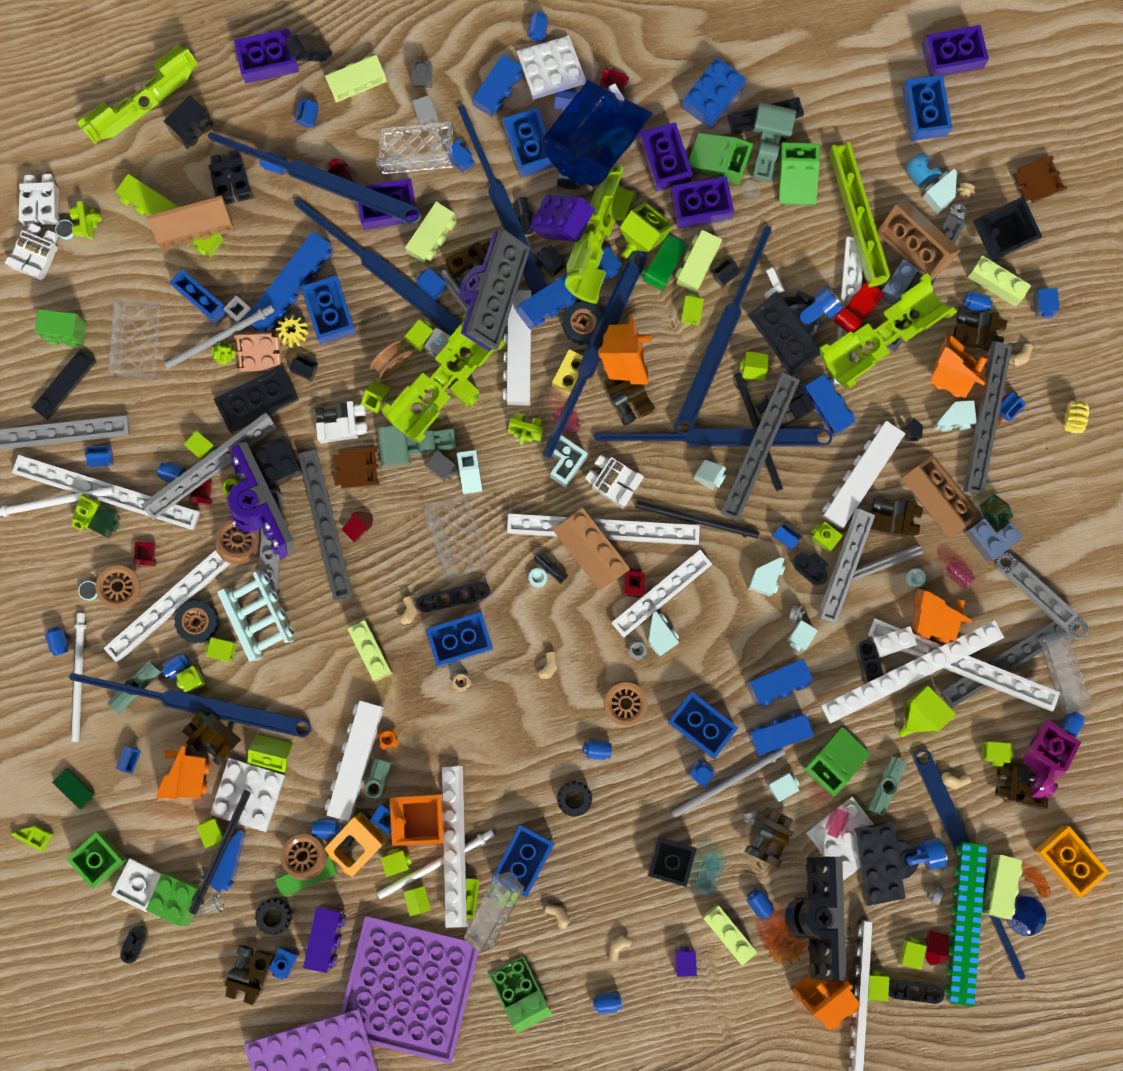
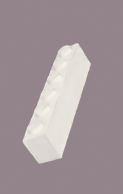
(518, 355)
(863, 475)
(355, 761)

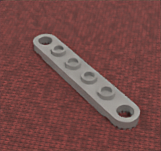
(268, 561)
(1042, 596)

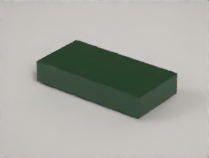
(73, 788)

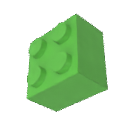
(60, 328)
(97, 859)
(173, 899)

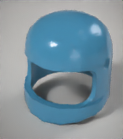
(919, 171)

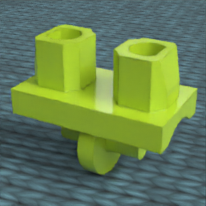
(87, 218)
(525, 431)
(84, 511)

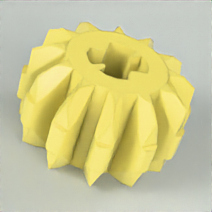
(292, 324)
(1076, 417)

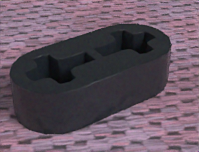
(138, 946)

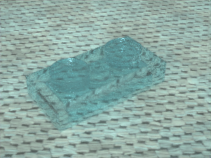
(709, 874)

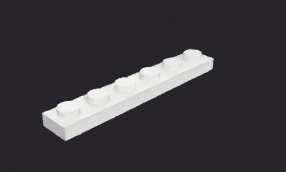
(661, 593)

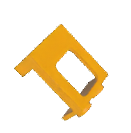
(365, 834)

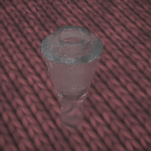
(212, 905)

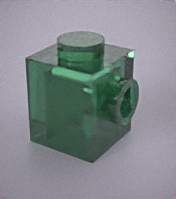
(996, 510)
(104, 522)

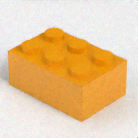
(1071, 861)

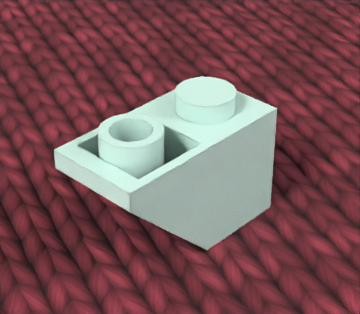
(942, 193)
(958, 415)
(469, 472)
(710, 474)
(765, 577)
(660, 636)

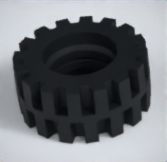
(574, 811)
(261, 916)

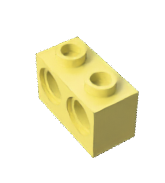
(567, 371)

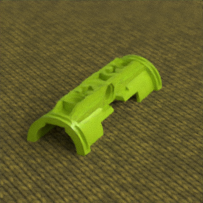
(172, 73)
(610, 203)
(917, 298)
(400, 411)

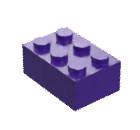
(955, 51)
(265, 56)
(665, 156)
(400, 190)
(701, 202)
(562, 218)
(324, 938)

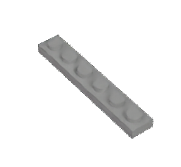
(846, 565)

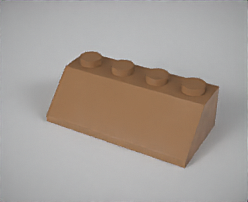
(191, 222)
(918, 240)
(941, 496)
(591, 548)

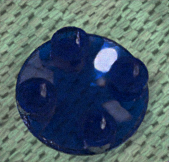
(1028, 916)

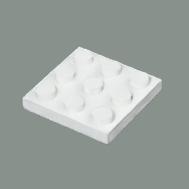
(551, 67)
(261, 804)
(843, 846)

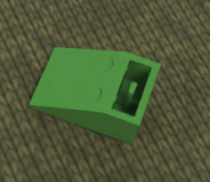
(720, 156)
(798, 173)
(836, 762)
(520, 994)

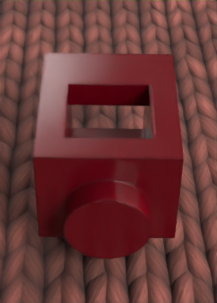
(629, 590)

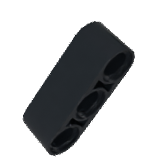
(308, 48)
(871, 657)

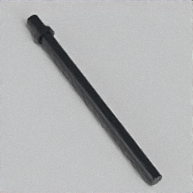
(741, 386)
(697, 519)
(198, 900)

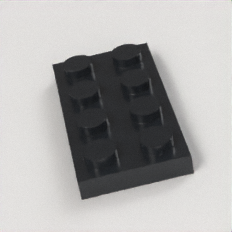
(253, 399)

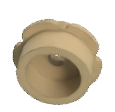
(966, 190)
(466, 681)

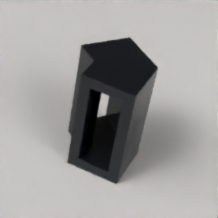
(725, 271)
(304, 367)
(913, 431)

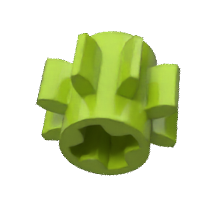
(223, 352)

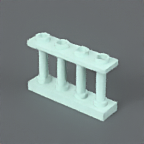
(238, 616)

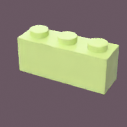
(355, 78)
(431, 233)
(698, 261)
(999, 281)
(370, 651)
(1002, 886)
(729, 934)

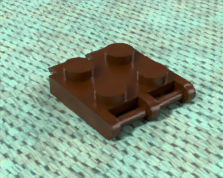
(1039, 180)
(355, 468)

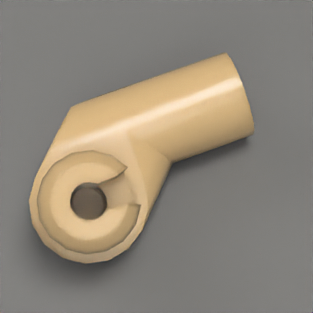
(1023, 357)
(410, 612)
(550, 668)
(954, 782)
(560, 914)
(617, 945)

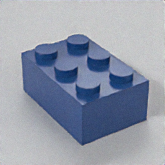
(713, 93)
(926, 108)
(525, 137)
(328, 309)
(459, 639)
(779, 683)
(702, 725)
(525, 857)

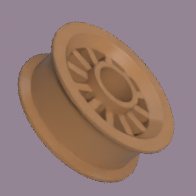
(390, 359)
(224, 541)
(103, 577)
(640, 695)
(295, 842)

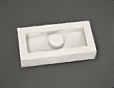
(894, 641)

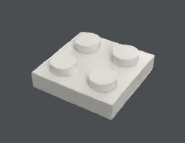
(136, 884)

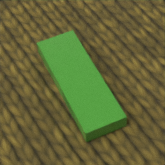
(289, 885)

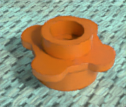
(392, 735)

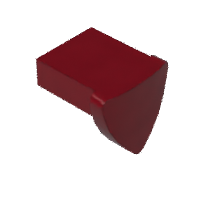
(612, 77)
(338, 168)
(201, 495)
(357, 525)
(144, 554)
(936, 948)

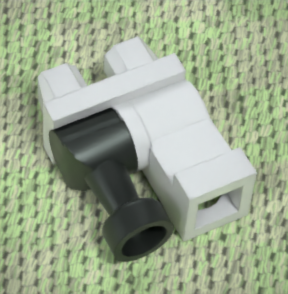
(345, 425)

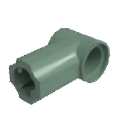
(378, 776)

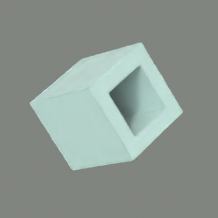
(801, 636)
(783, 787)

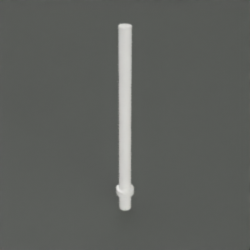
(6, 511)
(78, 669)
(481, 839)

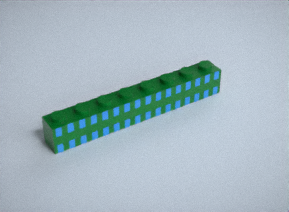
(966, 923)

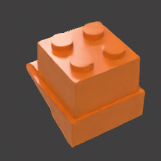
(624, 353)
(956, 368)
(936, 618)
(185, 777)
(417, 820)
(827, 1000)

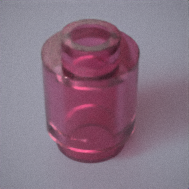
(572, 424)
(960, 573)
(837, 823)

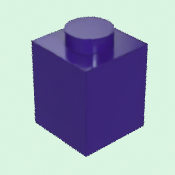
(685, 961)

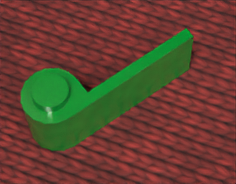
(664, 263)

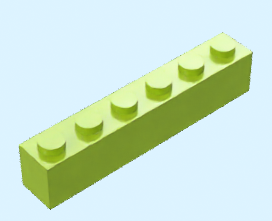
(150, 202)

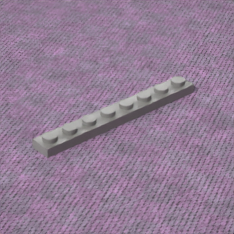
(64, 432)
(206, 467)

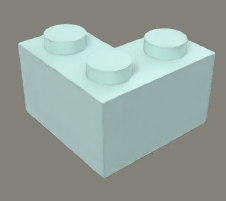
(570, 460)

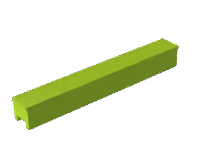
(859, 215)

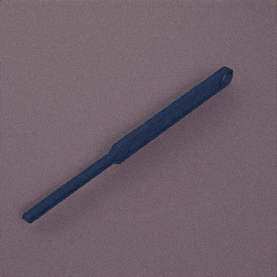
(328, 182)
(505, 209)
(390, 276)
(718, 345)
(591, 356)
(725, 438)
(196, 703)
(957, 833)

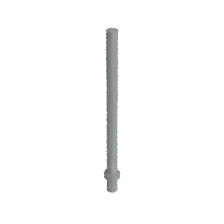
(261, 314)
(771, 757)

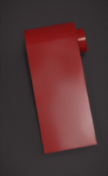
(858, 308)

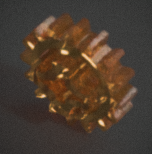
(782, 933)

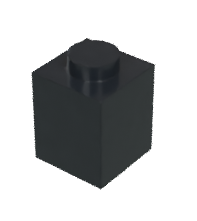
(550, 261)

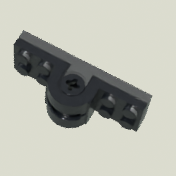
(821, 918)

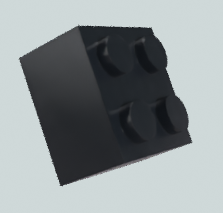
(188, 122)
(277, 462)
(671, 861)

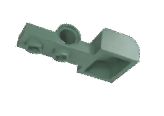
(772, 123)
(397, 448)

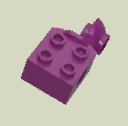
(1049, 757)

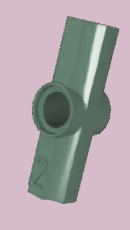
(143, 677)
(893, 774)

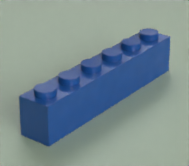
(288, 284)
(556, 295)

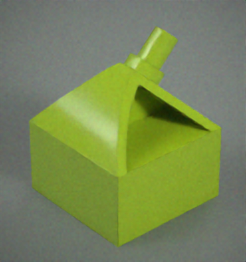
(644, 229)
(925, 712)

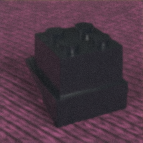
(1008, 229)

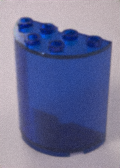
(593, 134)

